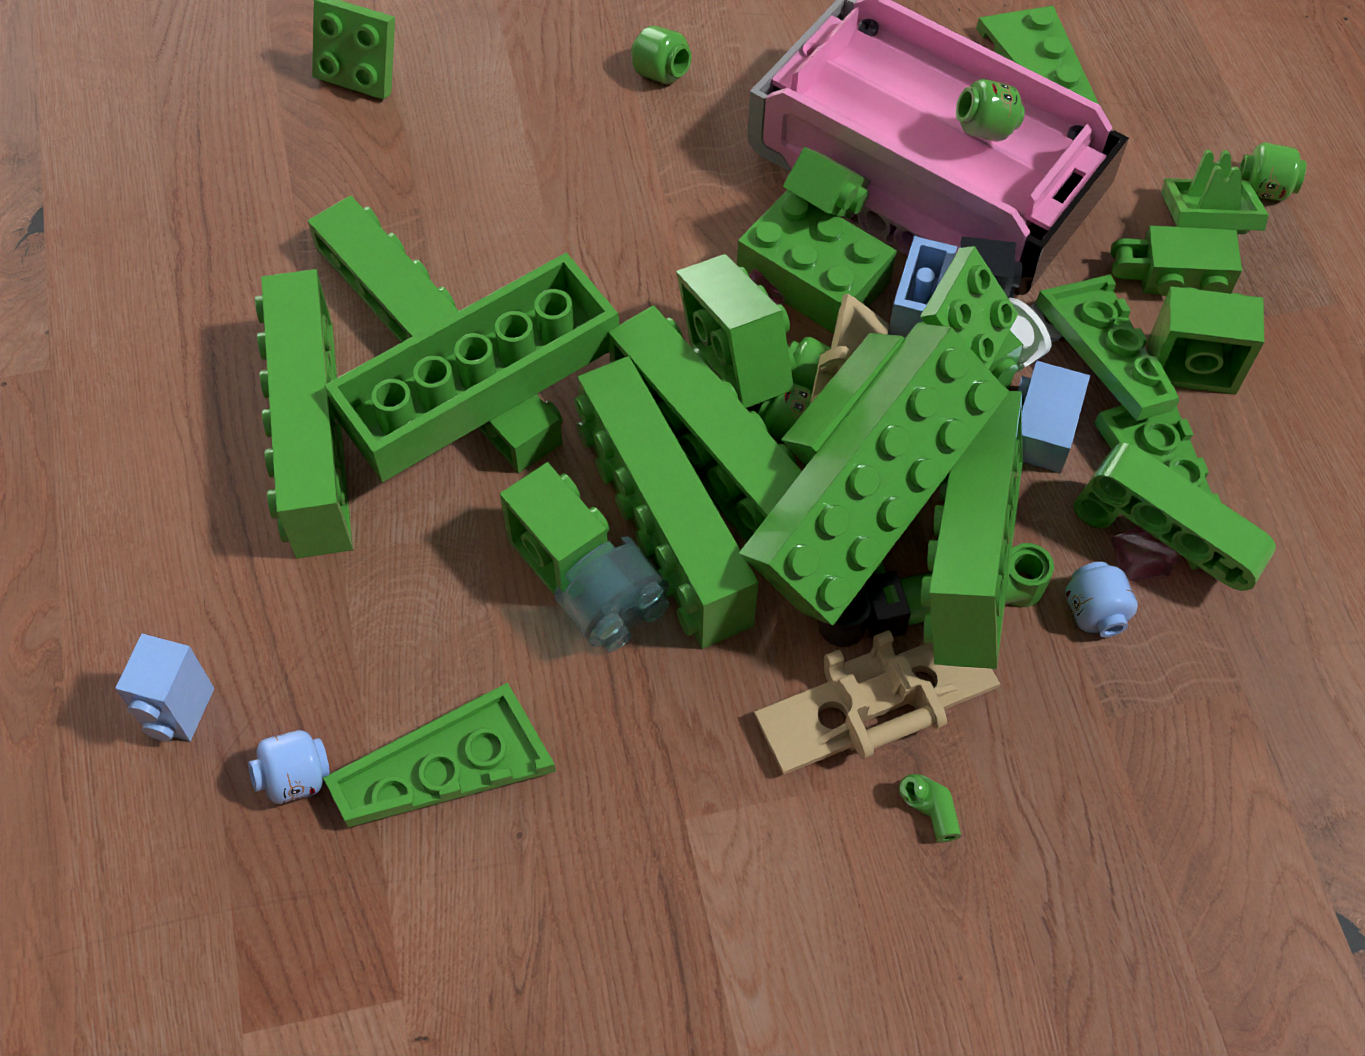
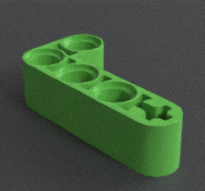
(1176, 514)

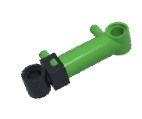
(895, 602)

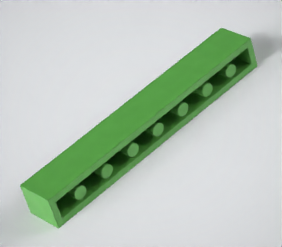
(409, 303)

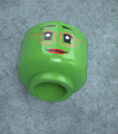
(990, 110)
(1273, 171)
(784, 410)

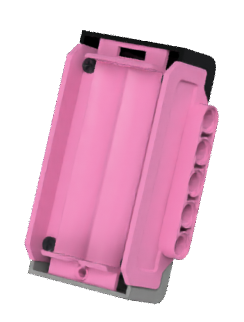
(882, 100)

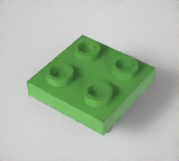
(353, 47)
(1215, 198)
(972, 305)

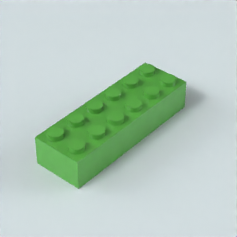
(472, 366)
(305, 435)
(720, 437)
(875, 472)
(665, 503)
(975, 544)

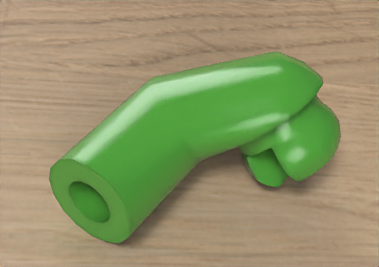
(934, 802)

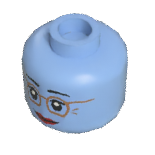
(1101, 599)
(289, 766)

